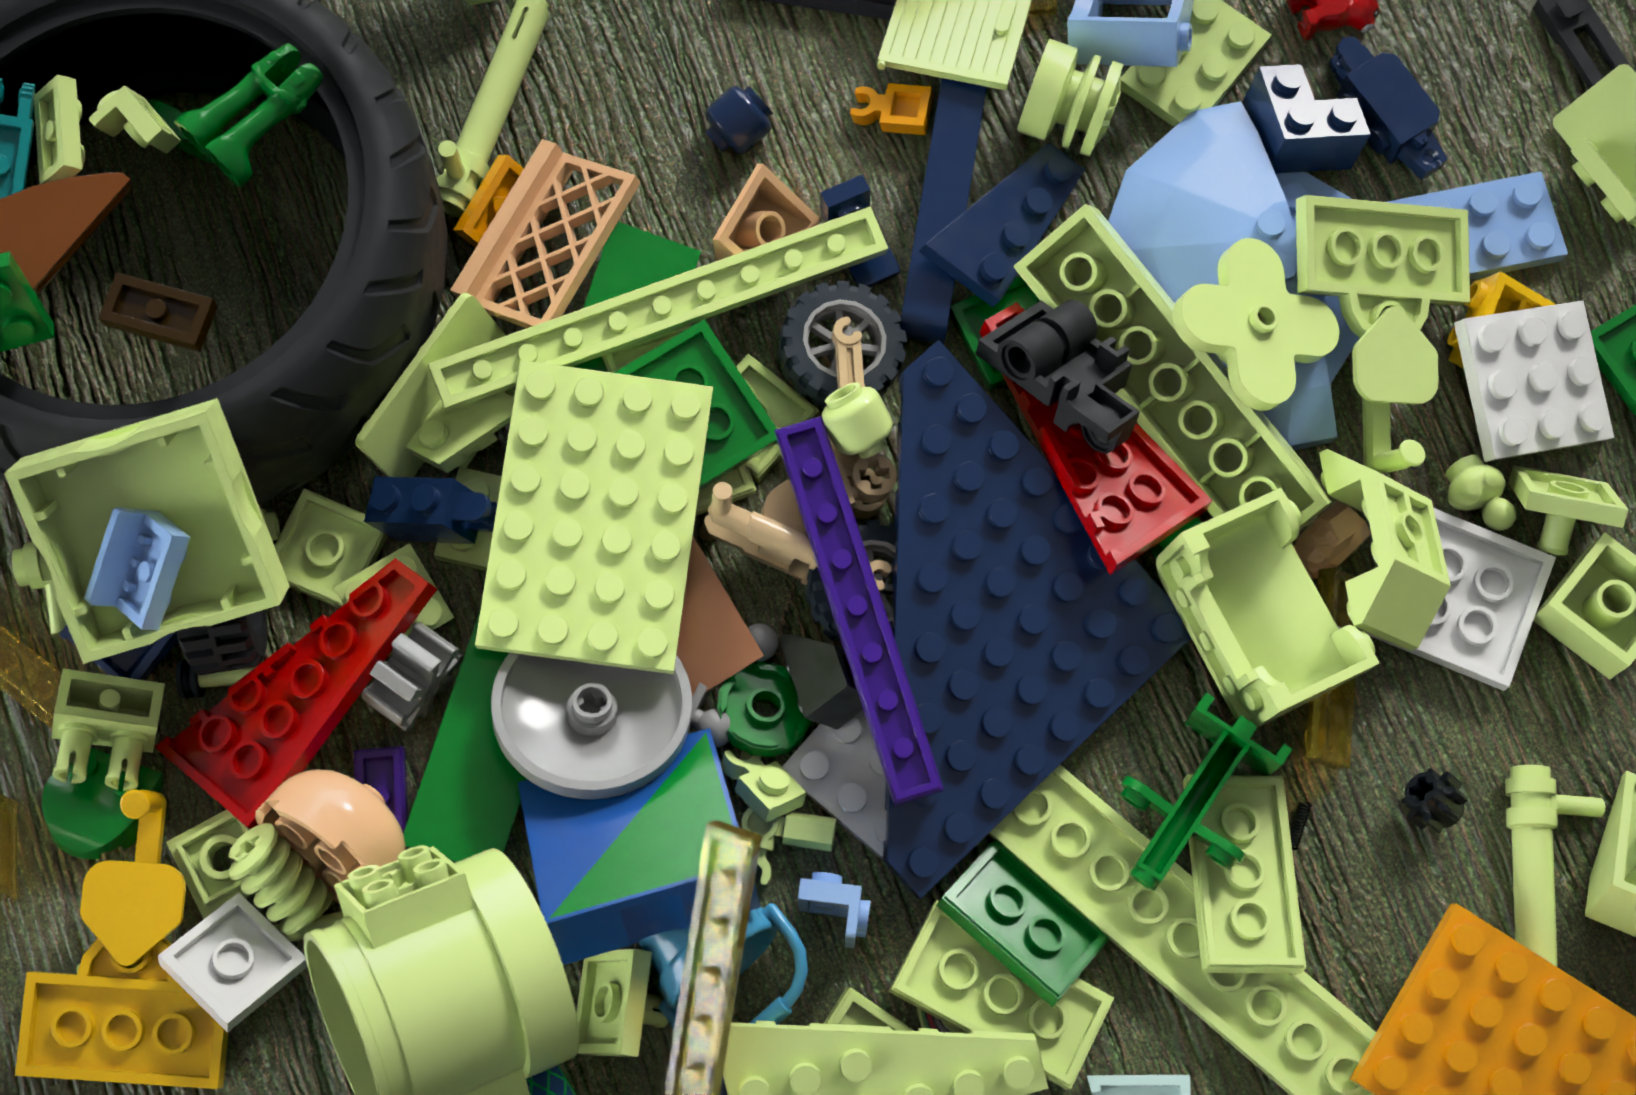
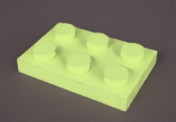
(1219, 55)

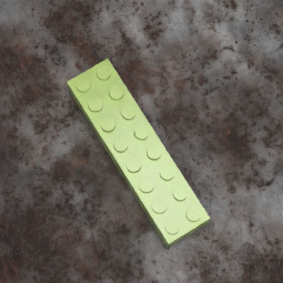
(1177, 389)

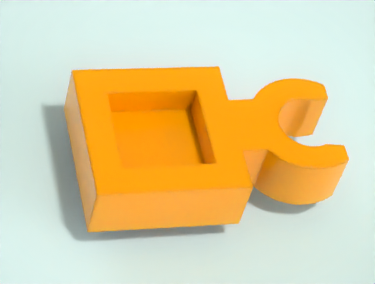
(900, 109)

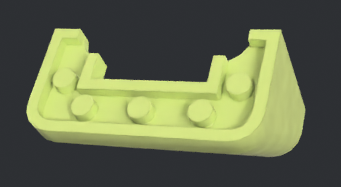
(1259, 611)

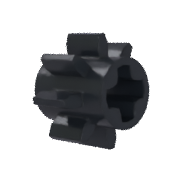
(1434, 800)

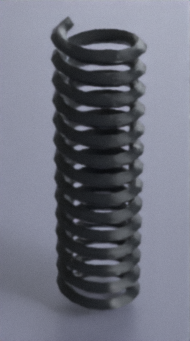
(1296, 826)

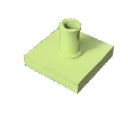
(1564, 501)
(616, 1003)

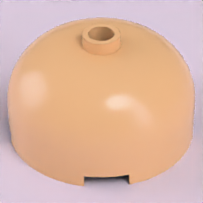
(333, 824)

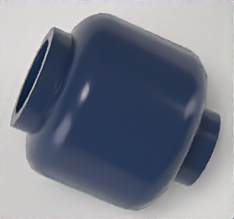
(738, 120)

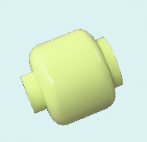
(857, 420)

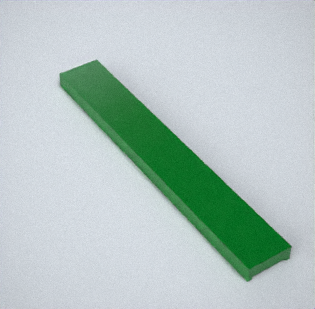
(468, 783)

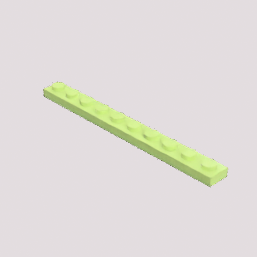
(660, 307)

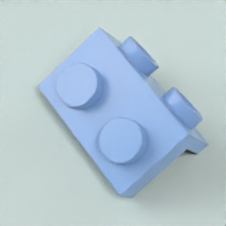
(138, 565)
(828, 896)

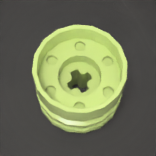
(1070, 97)

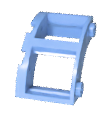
(1130, 39)

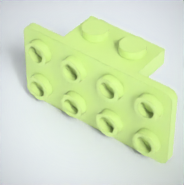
(1603, 139)
(415, 393)

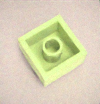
(1596, 607)

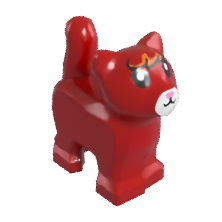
(1334, 14)

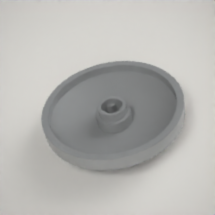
(588, 724)

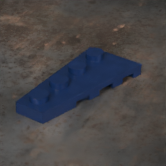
(1004, 224)

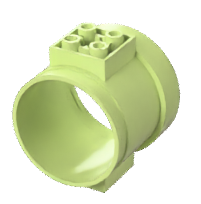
(441, 978)

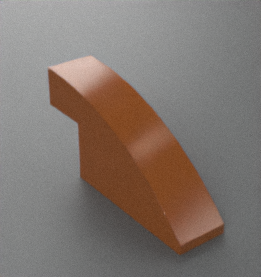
(54, 219)

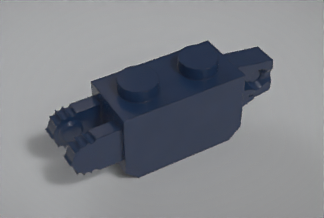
(1393, 105)

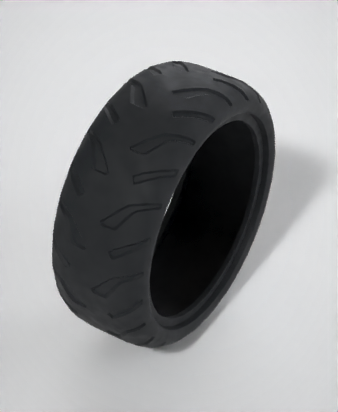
(379, 304)

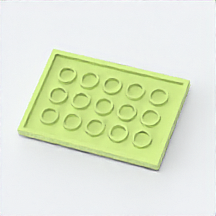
(595, 518)

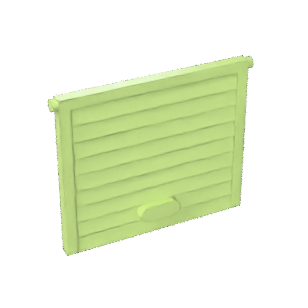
(956, 39)

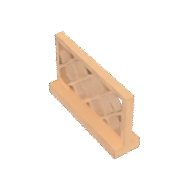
(518, 228)

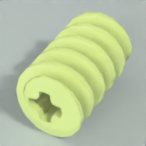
(278, 878)

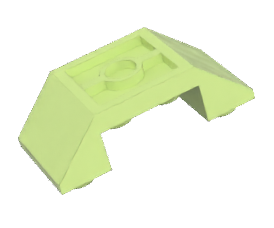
(1411, 575)

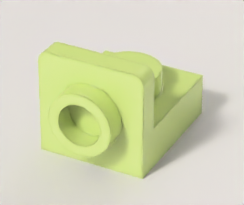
(133, 113)

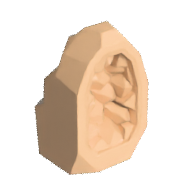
(1331, 538)

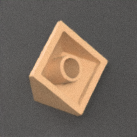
(761, 215)

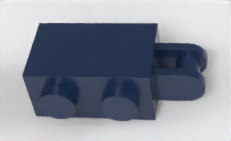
(428, 510)

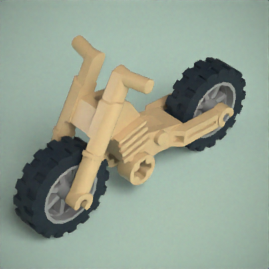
(778, 532)

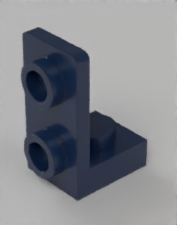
(846, 199)

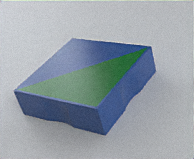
(629, 860)

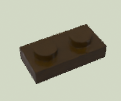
(158, 312)

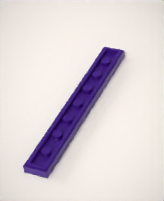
(858, 612)

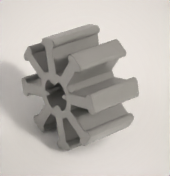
(412, 676)

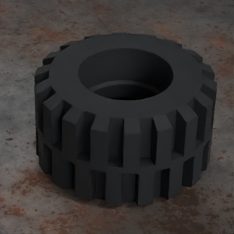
(225, 645)

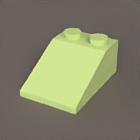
(1613, 875)

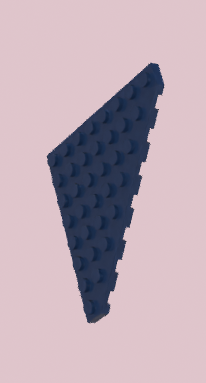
(999, 617)

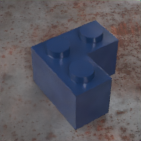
(1303, 131)

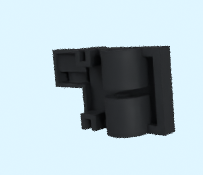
(1062, 361)

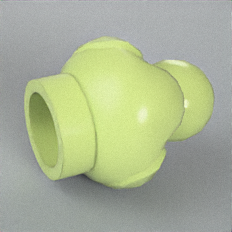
(1478, 487)

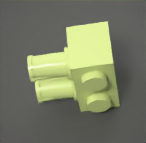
(105, 713)

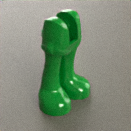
(286, 94)

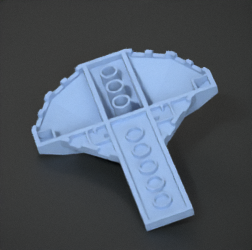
(1217, 186)

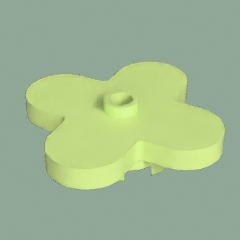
(1255, 324)

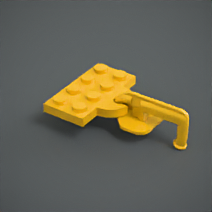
(115, 1017)

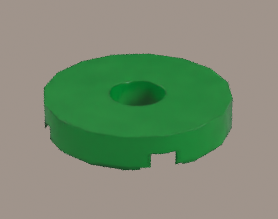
(756, 733)

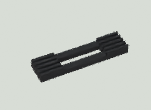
(1568, 17)

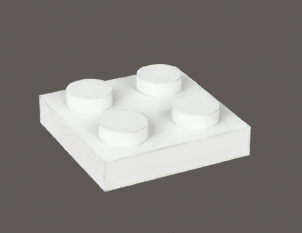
(232, 961)

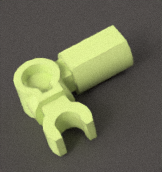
(795, 829)

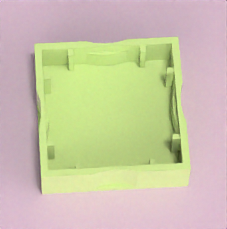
(164, 464)

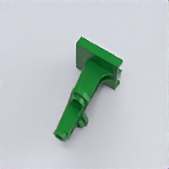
(1184, 817)

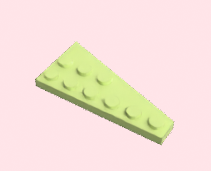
(878, 1061)

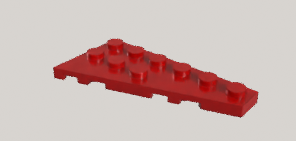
(1120, 496)
(296, 696)

